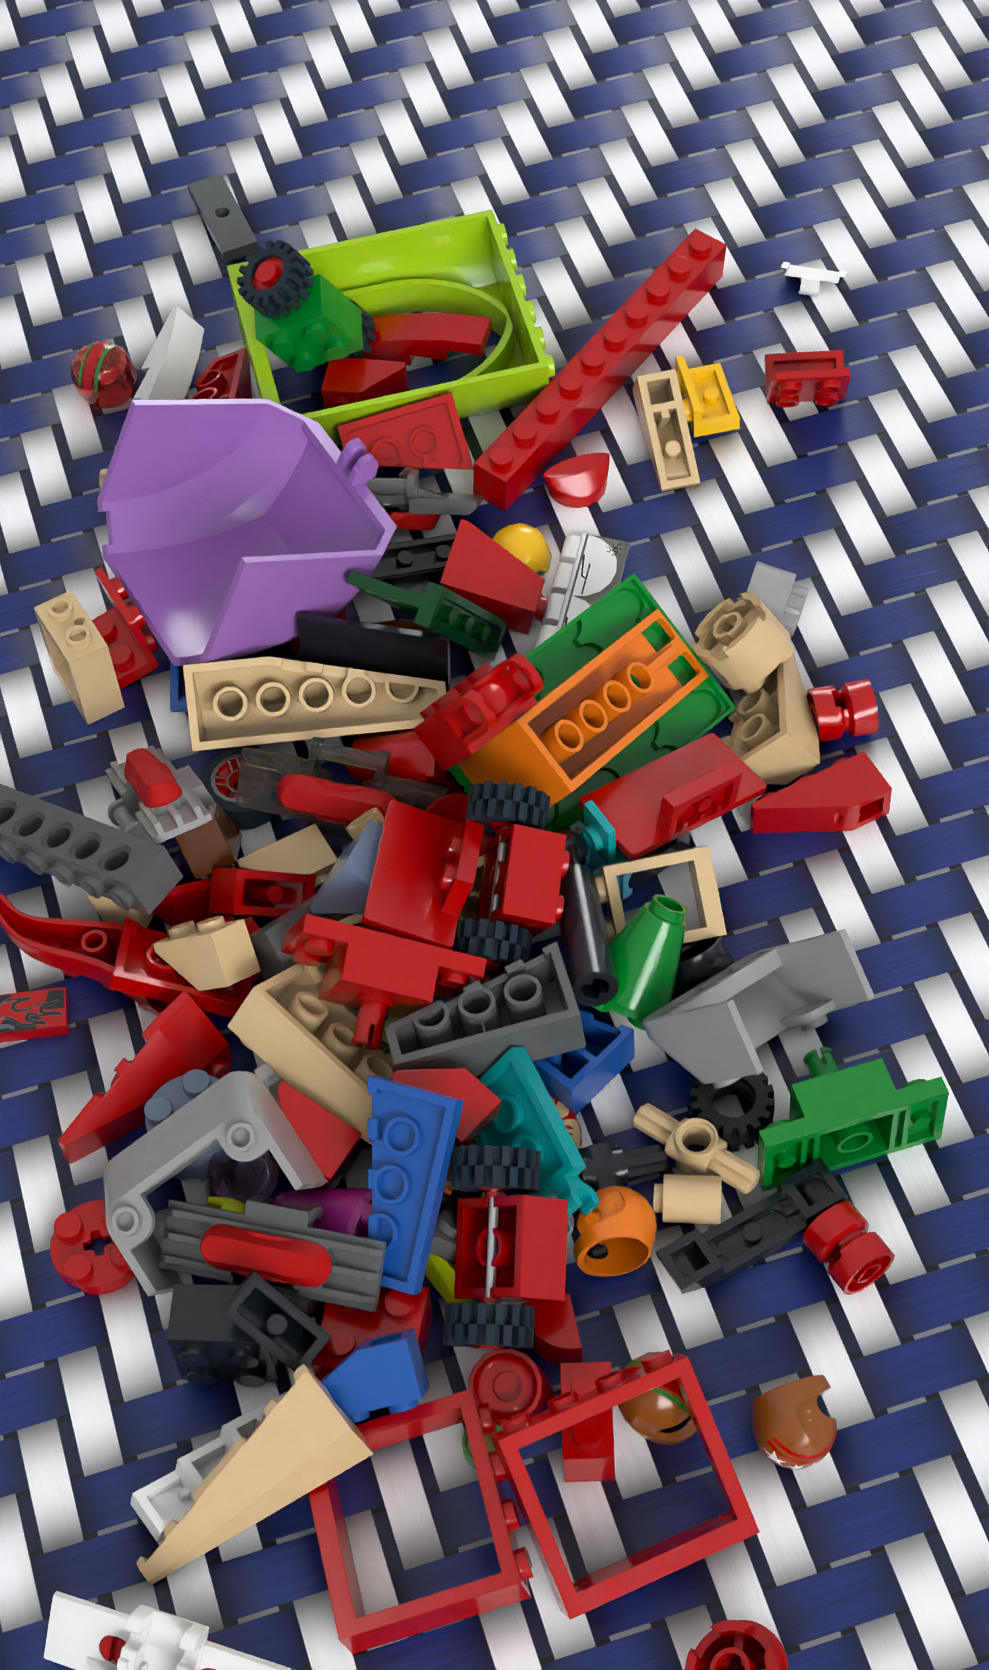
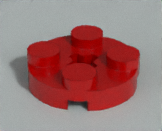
(80, 1266)

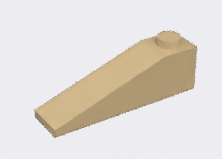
(776, 728)

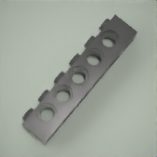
(85, 852)

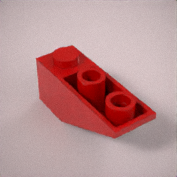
(829, 801)

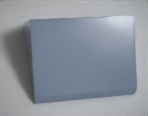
(350, 877)

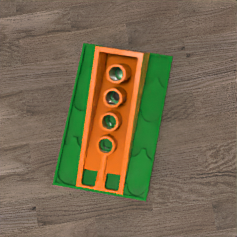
(612, 700)

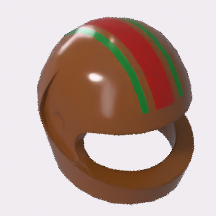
(657, 1410)

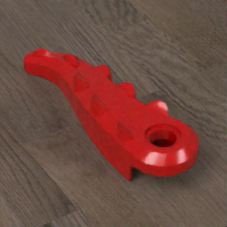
(72, 946)

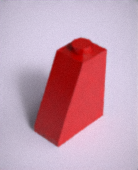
(493, 579)

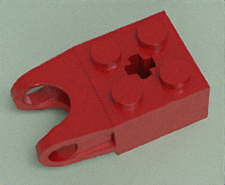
(478, 709)

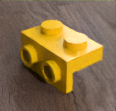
(706, 398)

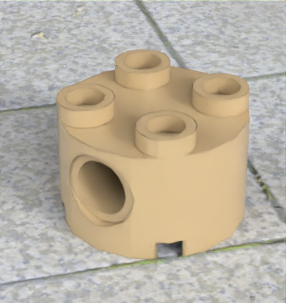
(742, 642)

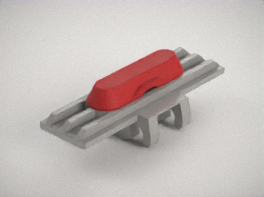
(156, 797)

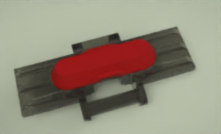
(306, 790)

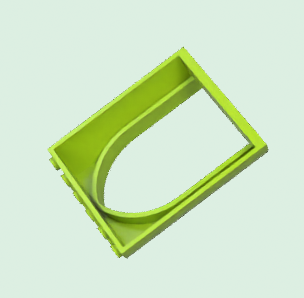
(428, 267)

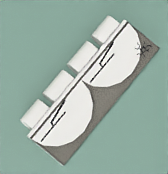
(585, 574)

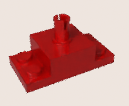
(378, 971)

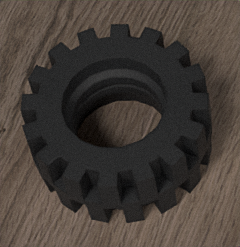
(736, 1129)

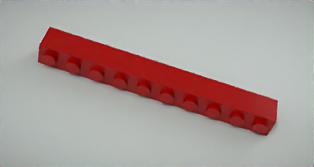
(598, 370)

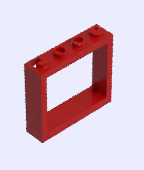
(655, 1561)
(362, 1631)

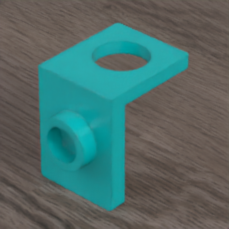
(600, 835)

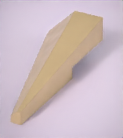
(287, 1456)

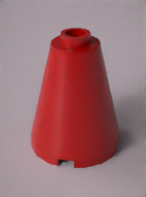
(408, 760)

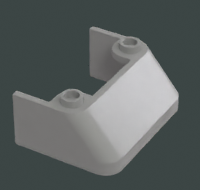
(756, 998)
(230, 1112)

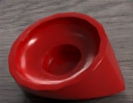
(578, 480)
(510, 1384)

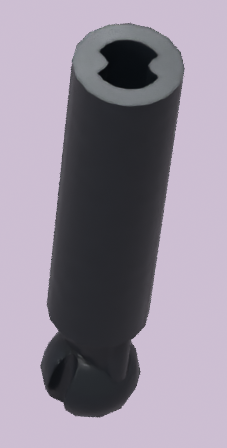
(584, 930)

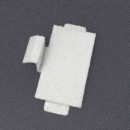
(811, 277)

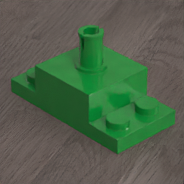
(848, 1118)

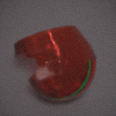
(103, 374)

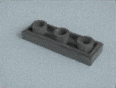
(223, 217)

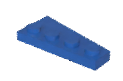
(411, 1158)

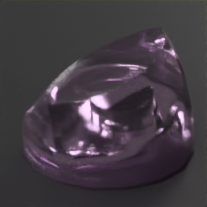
(240, 1179)

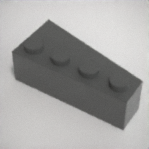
(521, 1008)

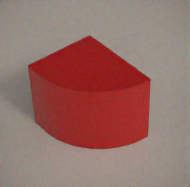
(556, 1331)

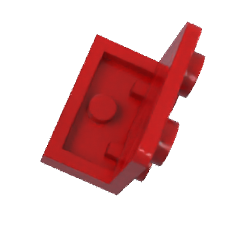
(805, 378)

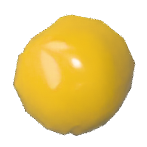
(526, 545)

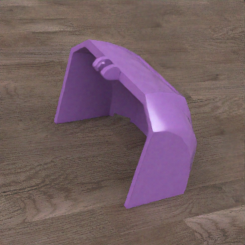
(236, 523)

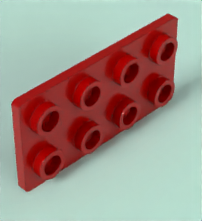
(675, 795)
(422, 874)

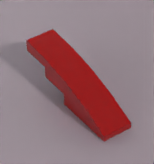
(427, 336)

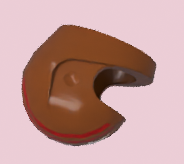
(790, 1424)

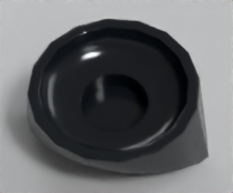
(699, 962)

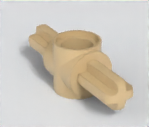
(712, 1161)

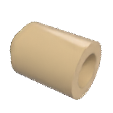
(689, 1199)

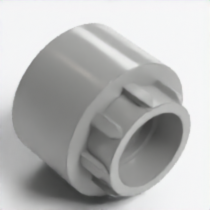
(779, 593)

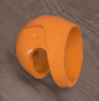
(622, 1225)

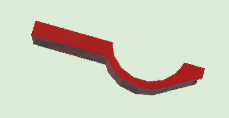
(34, 1014)

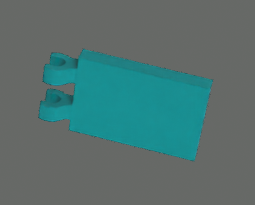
(533, 1122)

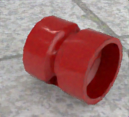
(844, 710)
(853, 1254)

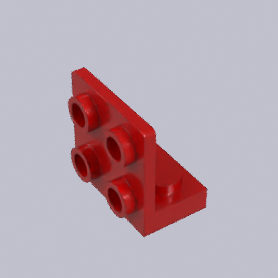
(121, 630)

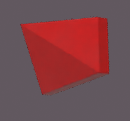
(185, 903)

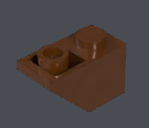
(211, 844)

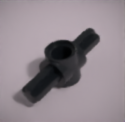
(613, 1167)

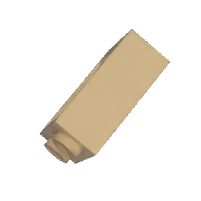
(79, 657)
(703, 884)

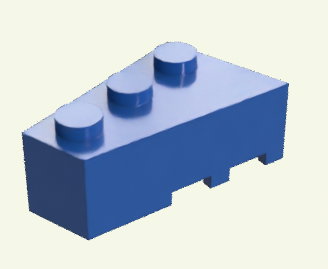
(584, 1072)

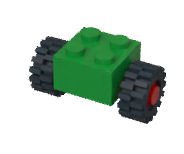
(301, 316)

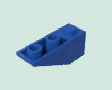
(379, 1375)

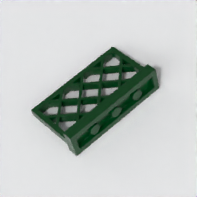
(441, 613)

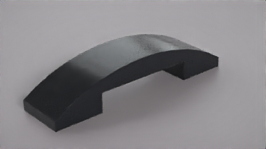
(754, 1233)

